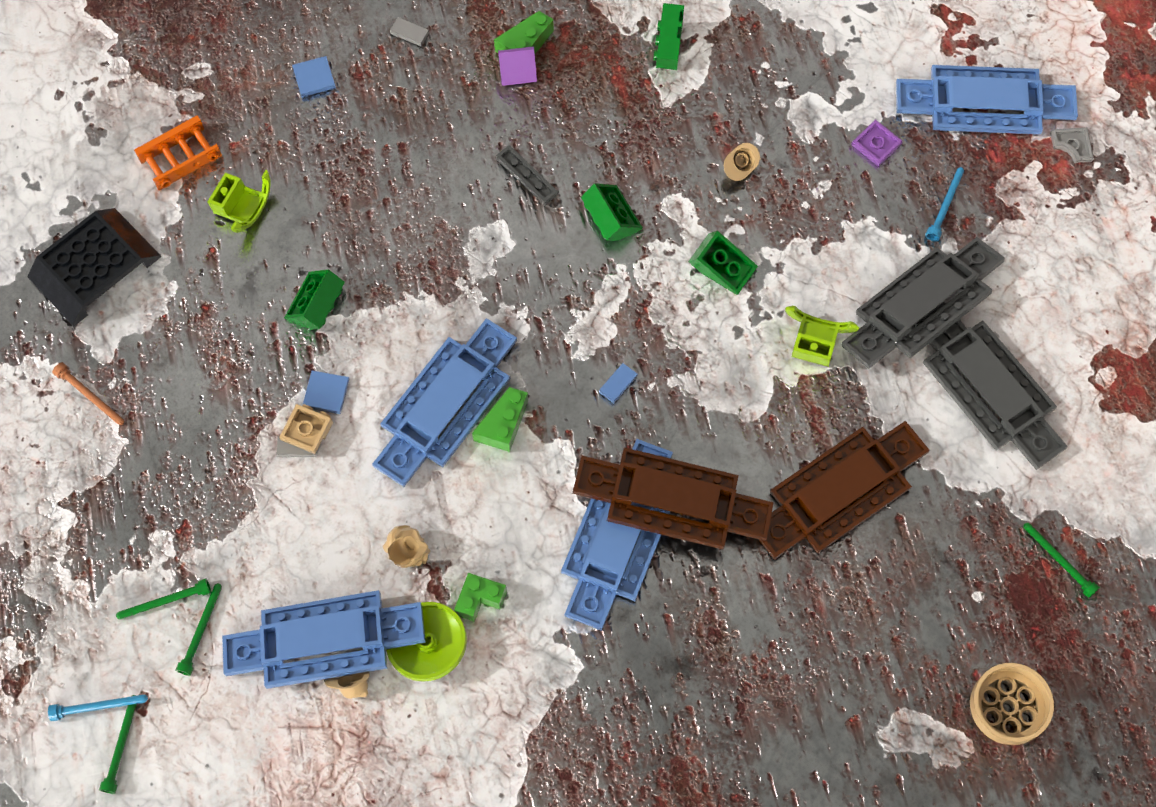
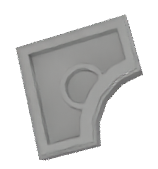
(1074, 142)

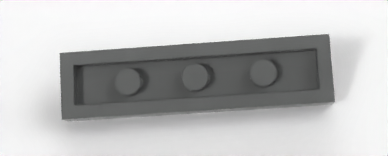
(527, 175)

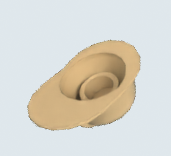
(741, 161)
(350, 685)

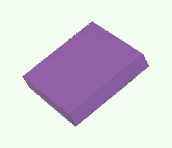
(517, 66)
(876, 143)

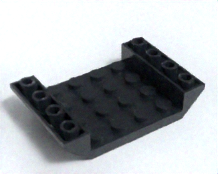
(89, 262)

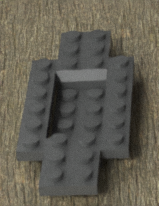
(916, 294)
(1003, 386)

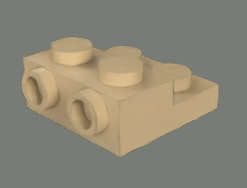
(306, 428)

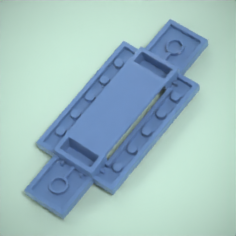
(986, 89)
(438, 396)
(601, 557)
(322, 629)

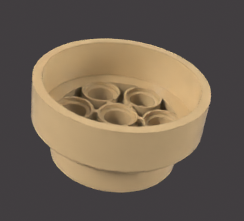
(1019, 680)

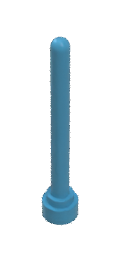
(934, 232)
(58, 711)

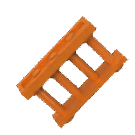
(168, 140)

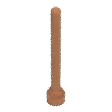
(62, 371)

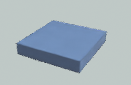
(313, 76)
(326, 392)

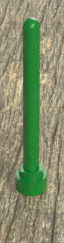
(1087, 586)
(201, 587)
(185, 666)
(109, 783)

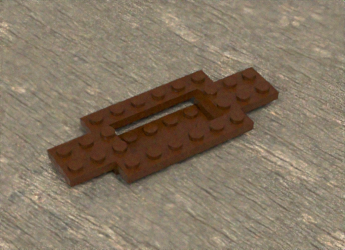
(837, 481)
(674, 488)

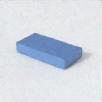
(618, 383)

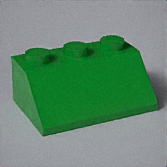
(610, 211)
(315, 299)

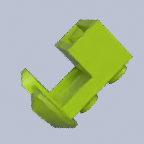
(239, 202)
(817, 336)

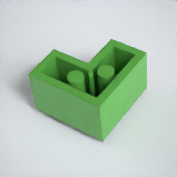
(477, 592)

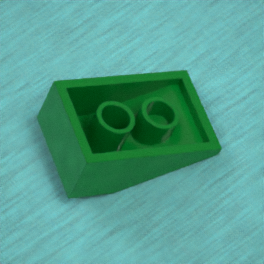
(723, 262)

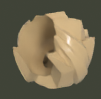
(406, 547)

